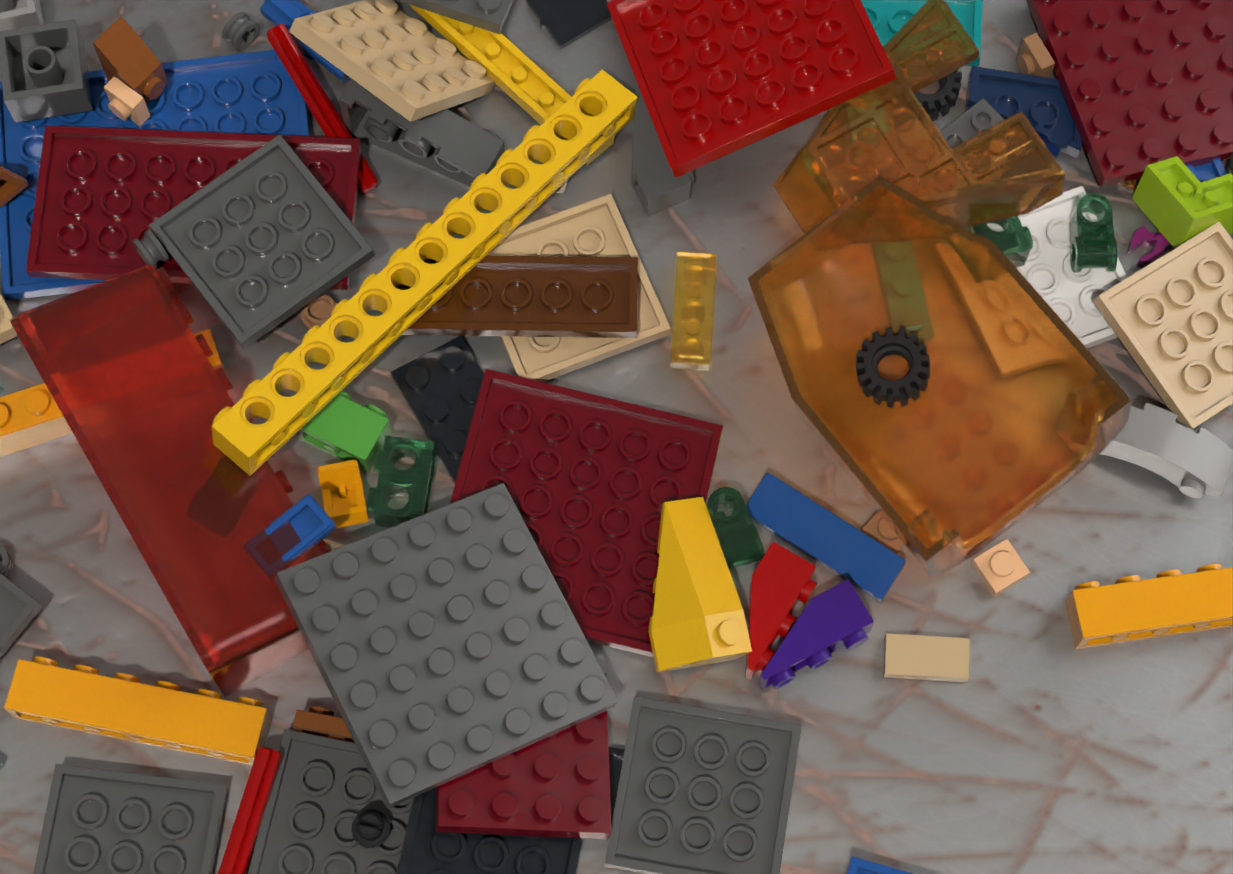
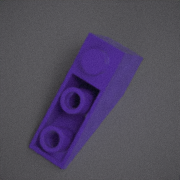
(826, 624)

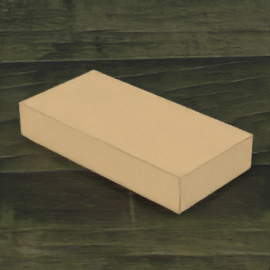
(926, 657)

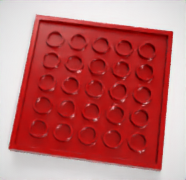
(744, 68)

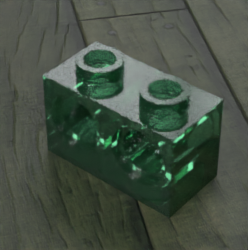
(411, 483)

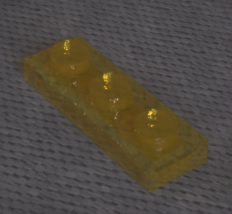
(693, 311)

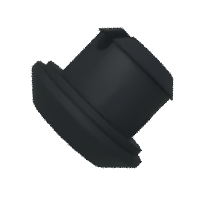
(371, 828)

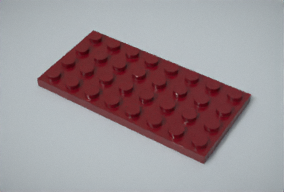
(112, 183)

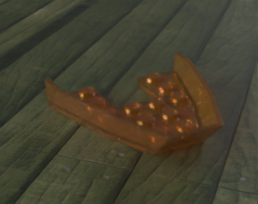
(892, 136)

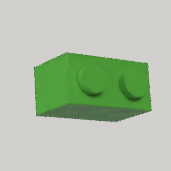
(348, 430)

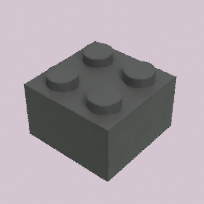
(44, 71)

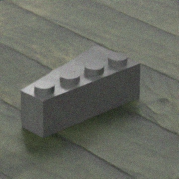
(435, 143)

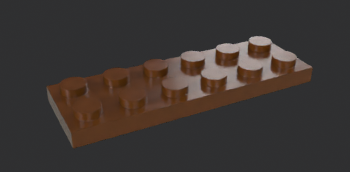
(538, 299)

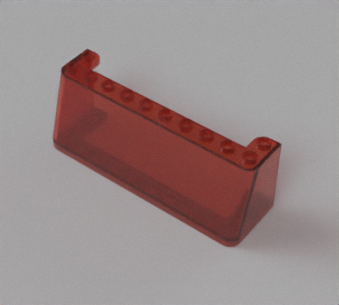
(144, 417)

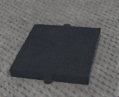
(570, 19)

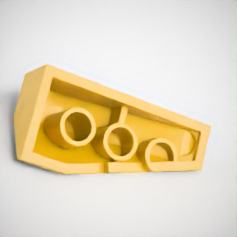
(695, 599)

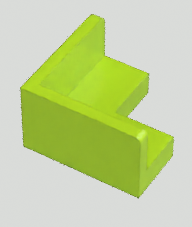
(1181, 203)

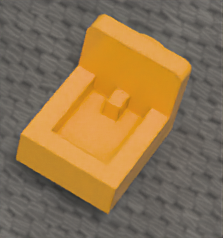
(343, 493)

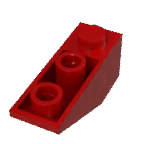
(774, 592)

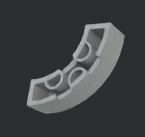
(1187, 458)

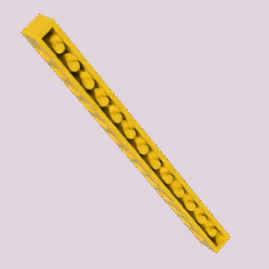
(254, 444)

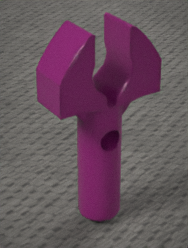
(1143, 237)

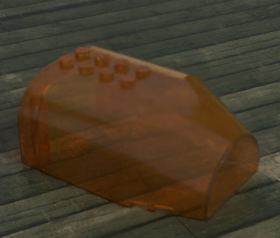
(1009, 389)

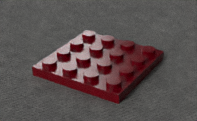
(538, 791)

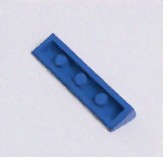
(825, 536)

